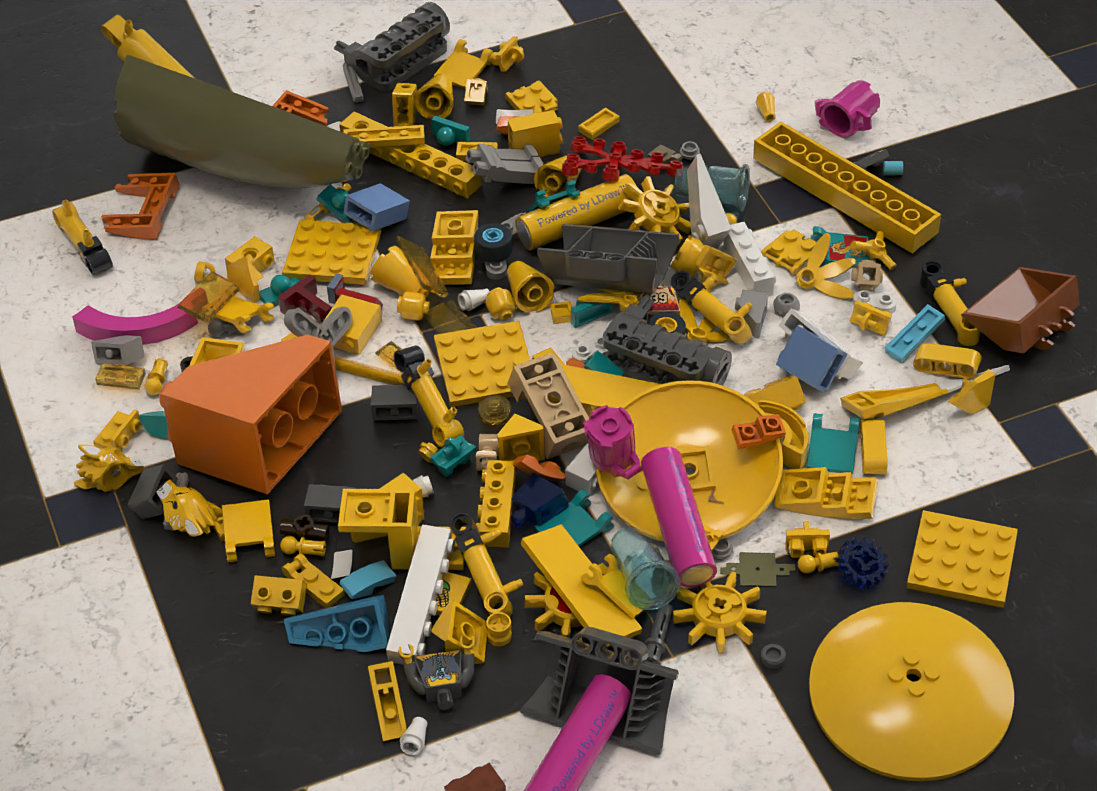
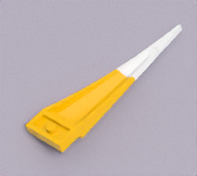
(880, 403)

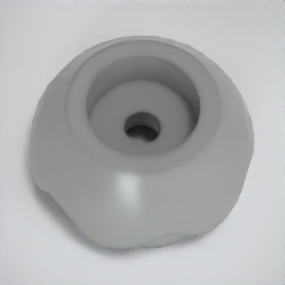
(785, 302)

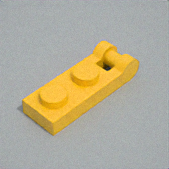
(318, 584)

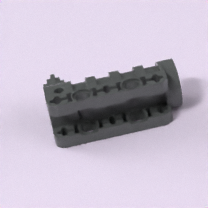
(399, 48)
(661, 352)

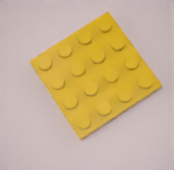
(331, 249)
(480, 361)
(962, 559)

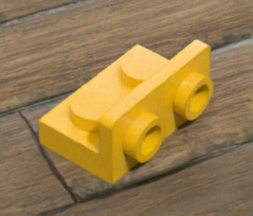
(119, 430)

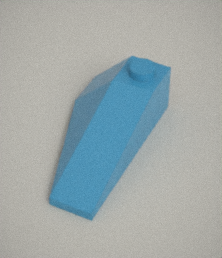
(352, 625)

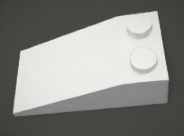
(706, 211)

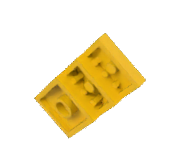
(454, 246)
(826, 494)

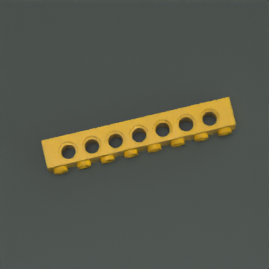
(422, 160)

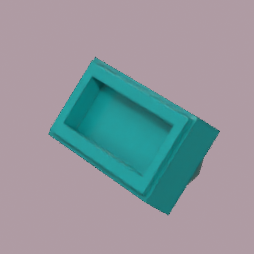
(449, 132)
(334, 201)
(278, 285)
(588, 311)

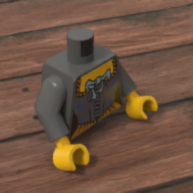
(440, 675)

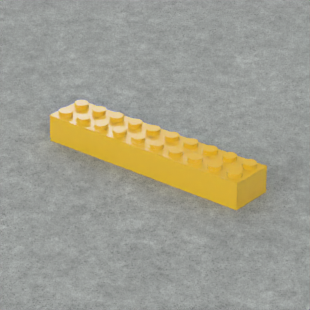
(847, 187)

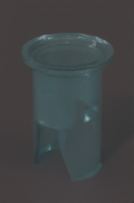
(729, 183)
(648, 577)

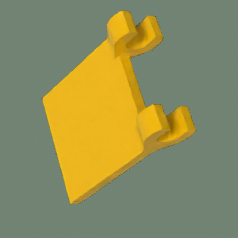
(464, 66)
(240, 311)
(247, 525)
(612, 584)

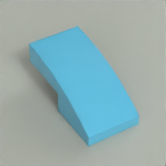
(363, 580)

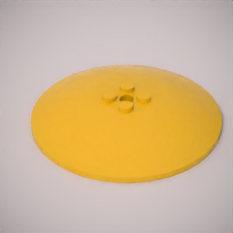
(699, 424)
(906, 726)

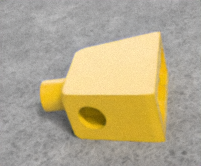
(404, 99)

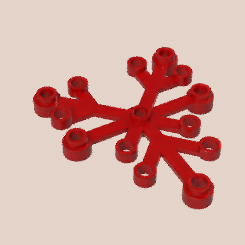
(615, 160)

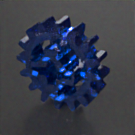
(860, 563)

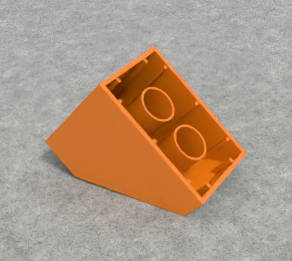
(253, 410)

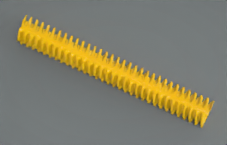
(367, 372)

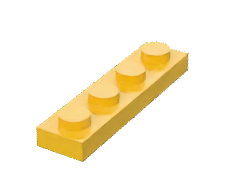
(389, 135)

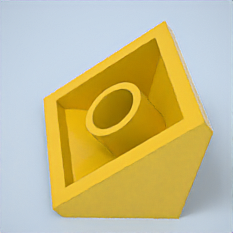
(520, 438)

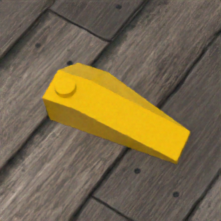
(783, 391)

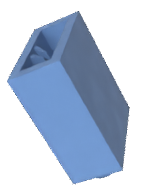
(376, 207)
(811, 359)

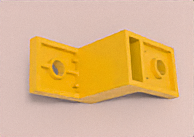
(391, 513)

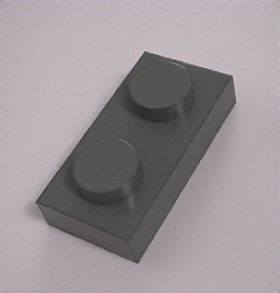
(873, 159)

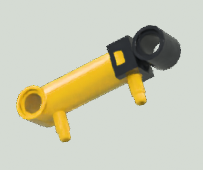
(89, 246)
(941, 289)
(700, 299)
(418, 377)
(476, 555)

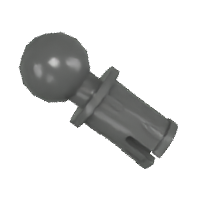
(217, 328)

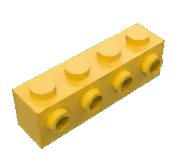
(497, 501)

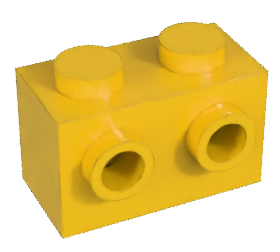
(278, 594)

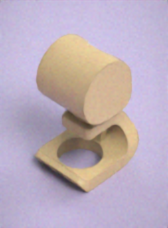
(487, 450)

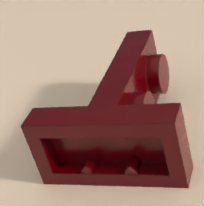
(303, 296)

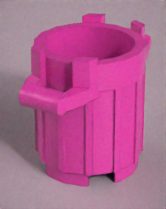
(849, 109)
(612, 442)

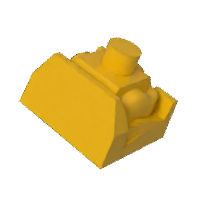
(211, 349)

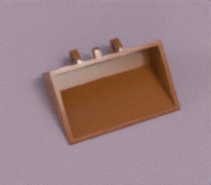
(1026, 309)

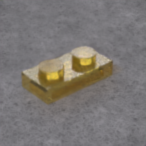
(120, 376)

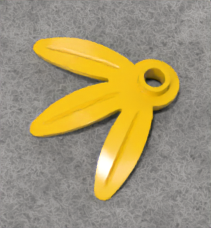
(819, 275)
(620, 297)
(704, 330)

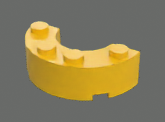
(796, 440)

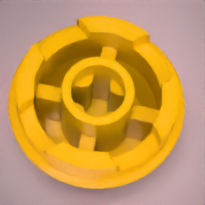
(687, 256)

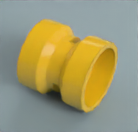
(499, 629)

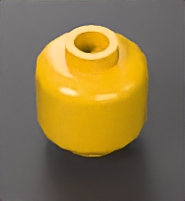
(500, 304)
(412, 306)

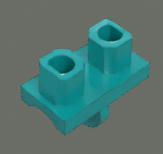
(454, 452)

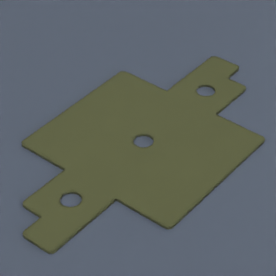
(750, 576)

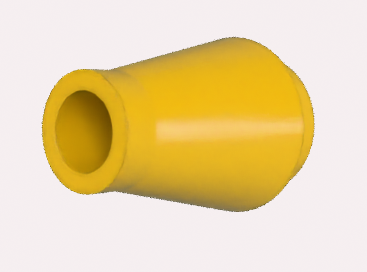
(766, 105)

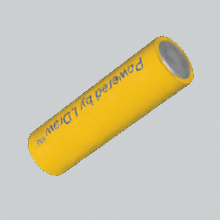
(588, 209)

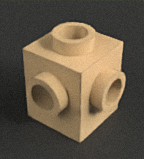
(872, 270)

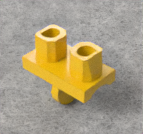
(508, 54)
(870, 318)
(806, 539)

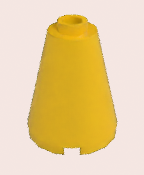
(435, 97)
(550, 178)
(395, 273)
(529, 287)

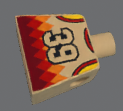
(664, 301)

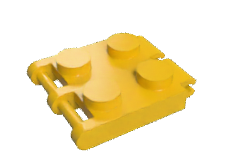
(532, 97)
(790, 248)

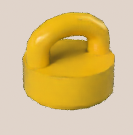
(200, 271)

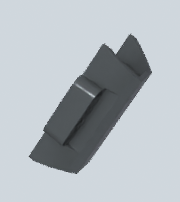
(610, 258)
(576, 665)

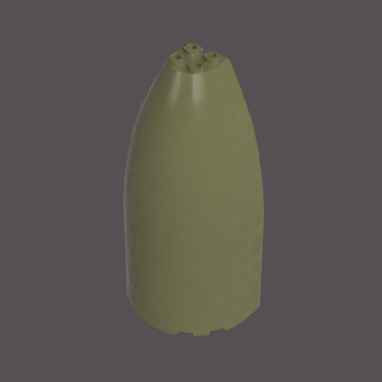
(229, 131)

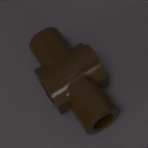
(304, 527)

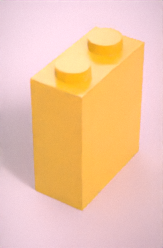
(537, 129)
(365, 321)

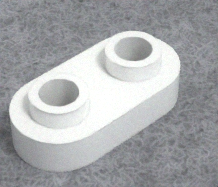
(878, 300)
(585, 349)

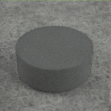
(773, 656)

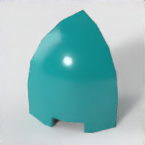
(600, 363)
(155, 423)

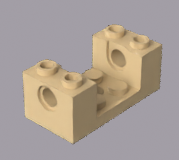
(560, 421)

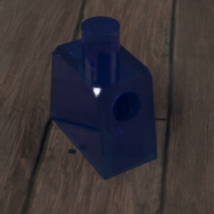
(538, 501)

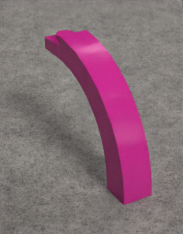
(151, 328)

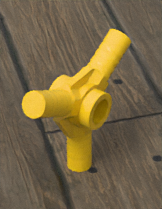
(875, 249)

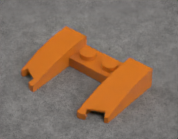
(302, 107)
(146, 224)

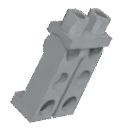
(504, 164)

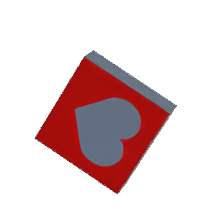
(335, 283)

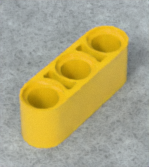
(947, 360)
(873, 447)

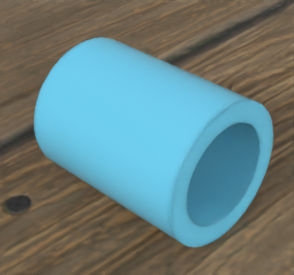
(893, 168)

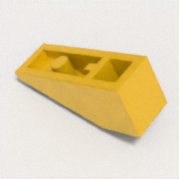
(387, 700)

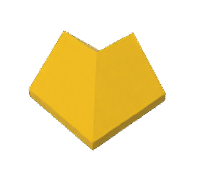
(460, 621)

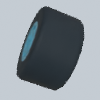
(493, 242)

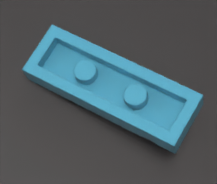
(914, 333)

